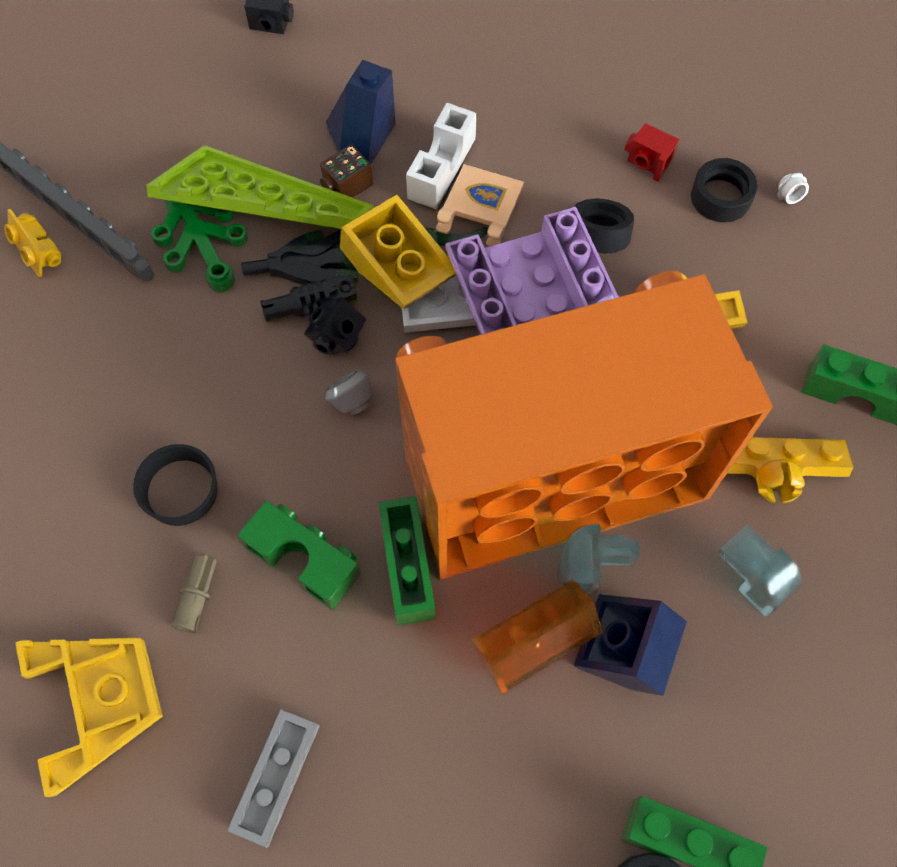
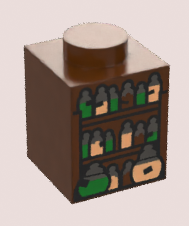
(346, 172)

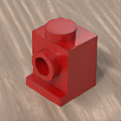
(651, 150)

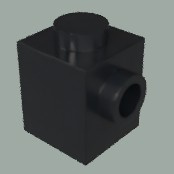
(269, 15)

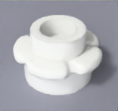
(792, 188)

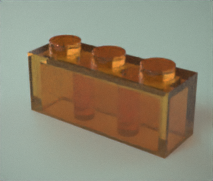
(538, 635)

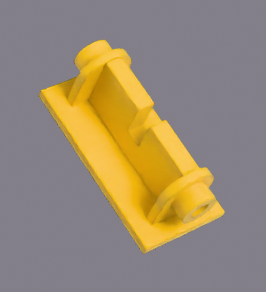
(26, 235)

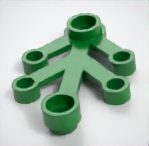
(198, 231)

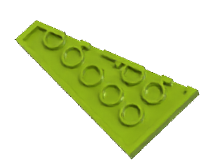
(239, 185)

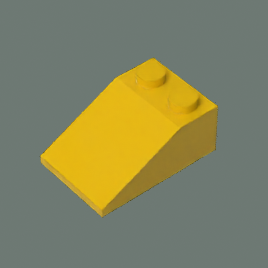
(396, 252)

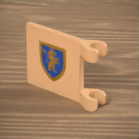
(483, 199)

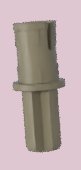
(194, 593)

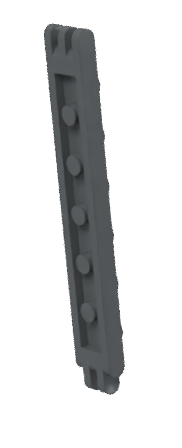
(75, 213)

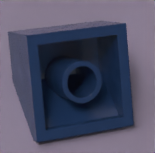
(635, 644)

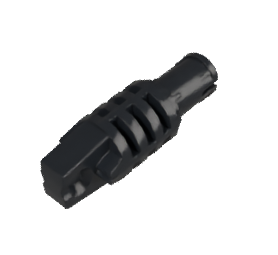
(308, 297)

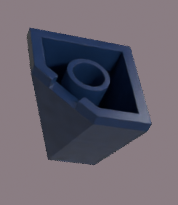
(364, 111)

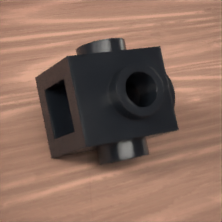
(335, 326)

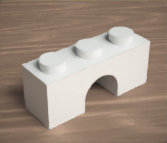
(434, 171)

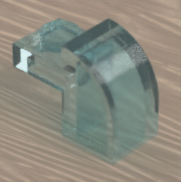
(587, 552)
(767, 574)

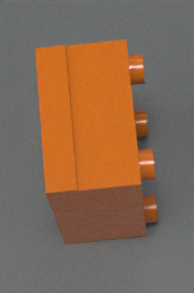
(574, 421)

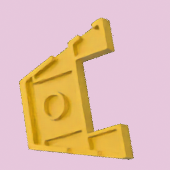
(109, 695)

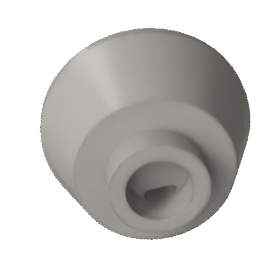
(350, 392)

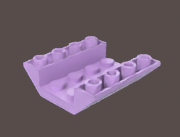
(531, 274)

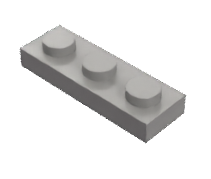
(273, 778)

